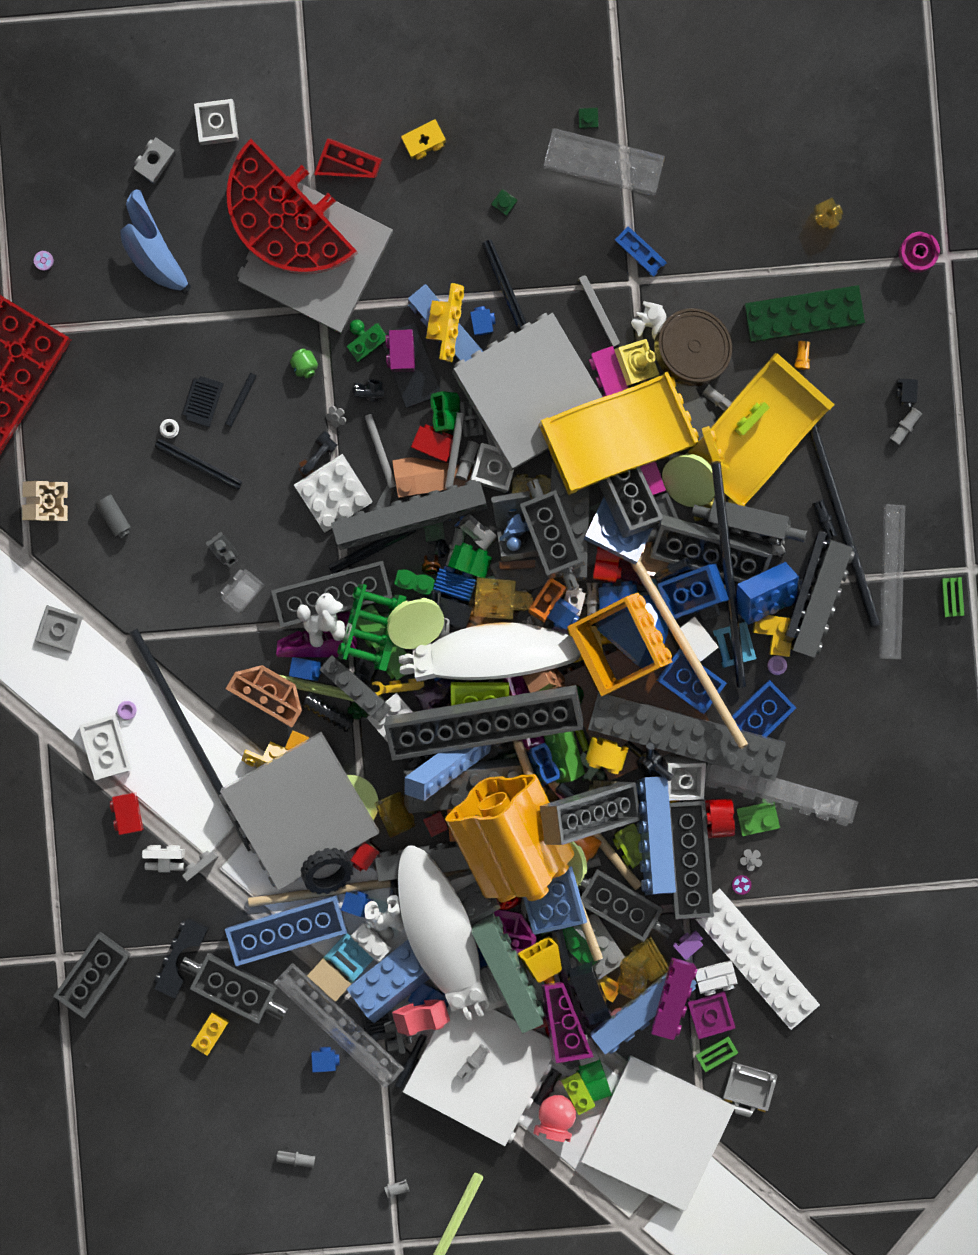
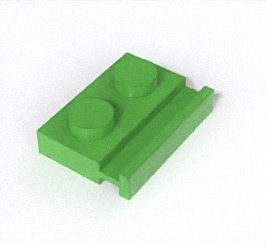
(757, 818)

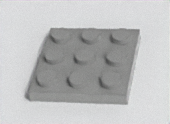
(610, 951)

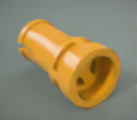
(802, 360)

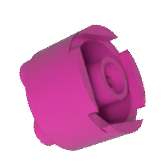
(924, 242)

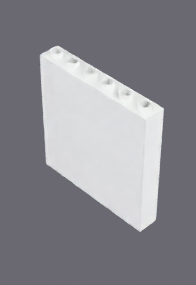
(496, 1091)
(657, 1134)

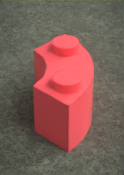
(427, 1016)

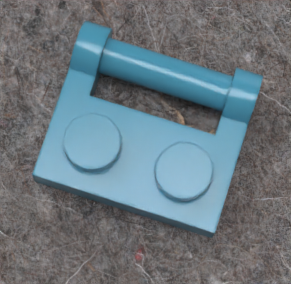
(747, 646)
(353, 953)

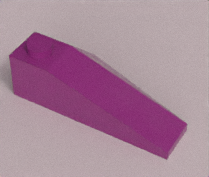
(299, 644)

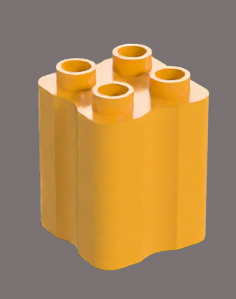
(504, 838)

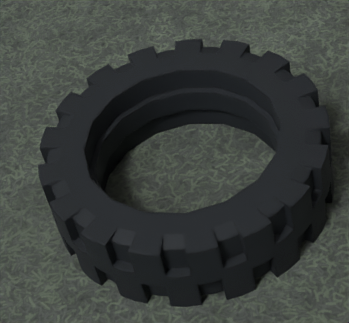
(330, 883)

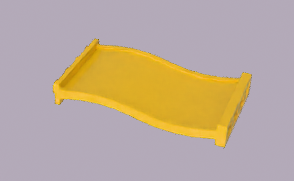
(618, 432)
(763, 448)

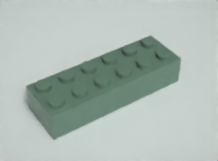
(508, 973)

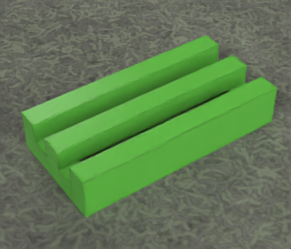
(953, 600)
(712, 1047)

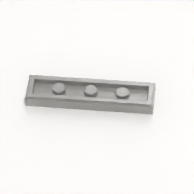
(599, 311)

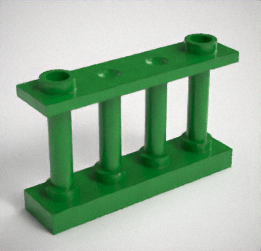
(381, 658)

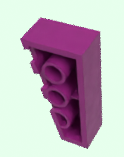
(563, 1025)

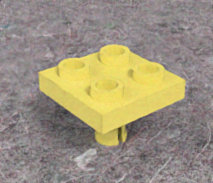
(637, 362)

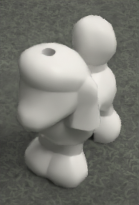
(326, 620)
(386, 920)

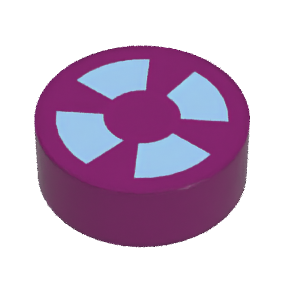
(741, 884)

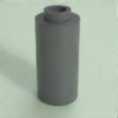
(113, 516)

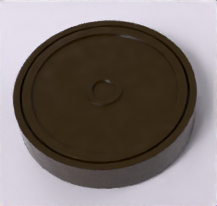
(693, 347)

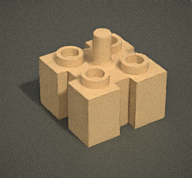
(44, 501)

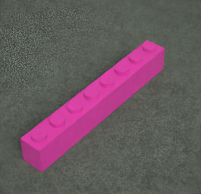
(613, 381)

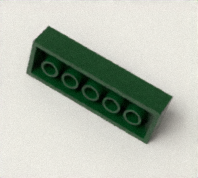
(804, 314)

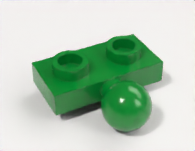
(367, 341)

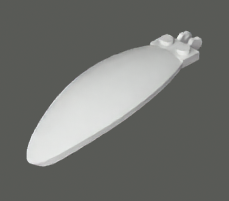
(491, 653)
(440, 931)

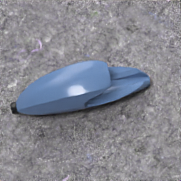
(148, 248)

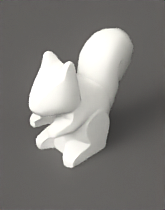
(652, 317)

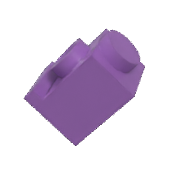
(688, 944)

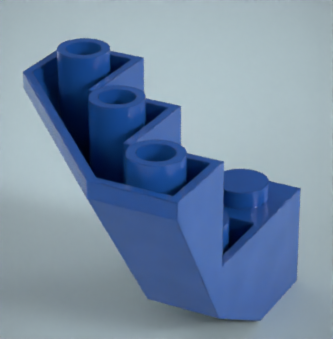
(624, 634)

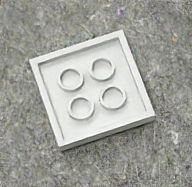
(333, 492)

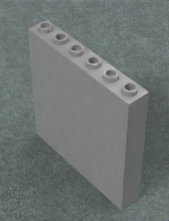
(331, 294)
(523, 382)
(297, 808)

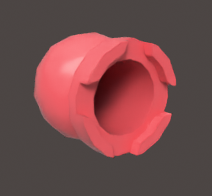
(556, 1117)

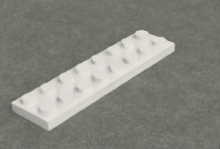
(758, 962)

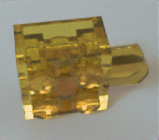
(499, 599)

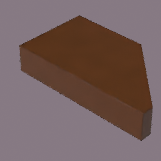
(517, 564)

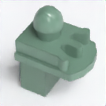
(592, 772)

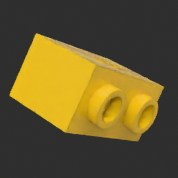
(413, 138)
(210, 1033)

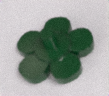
(357, 711)

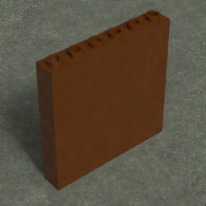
(643, 690)

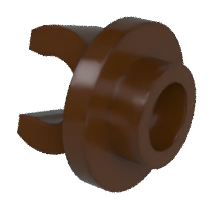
(431, 568)

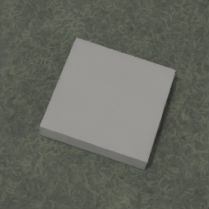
(59, 628)

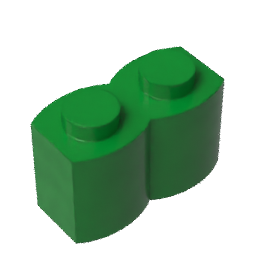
(445, 409)
(470, 561)
(420, 583)
(595, 1080)

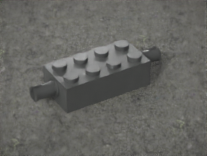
(753, 522)
(552, 534)
(622, 906)
(233, 988)

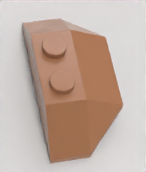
(267, 692)

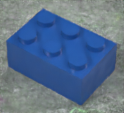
(693, 591)
(767, 593)
(683, 682)
(763, 710)

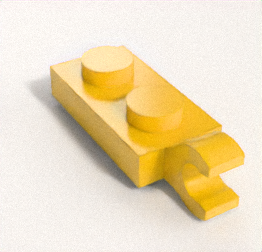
(716, 454)
(396, 686)

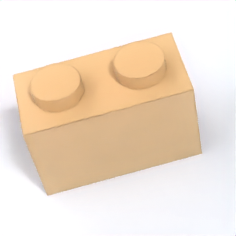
(329, 979)

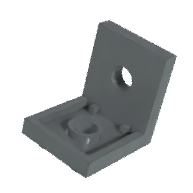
(501, 508)

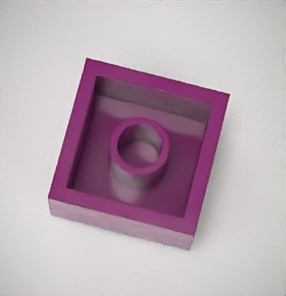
(401, 350)

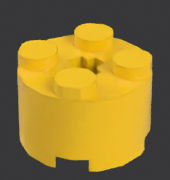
(606, 754)

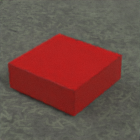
(435, 824)

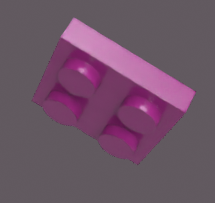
(711, 1015)

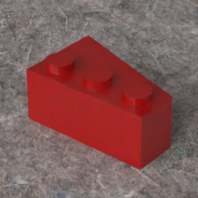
(344, 160)

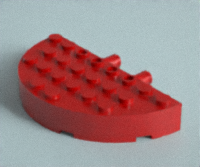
(279, 219)

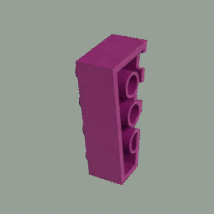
(673, 999)

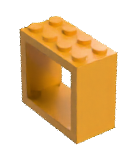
(594, 657)

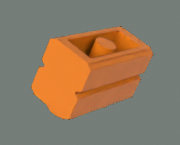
(546, 599)

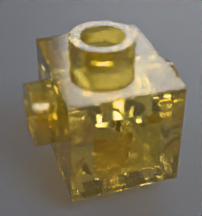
(828, 207)

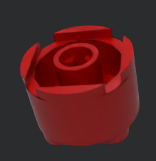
(720, 818)

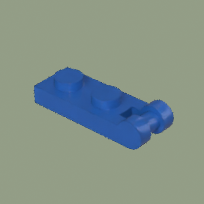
(640, 251)

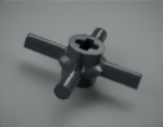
(649, 761)

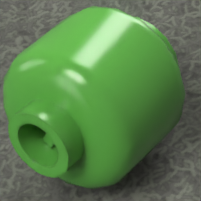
(303, 363)

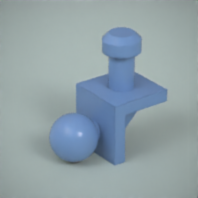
(513, 531)

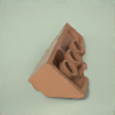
(422, 476)

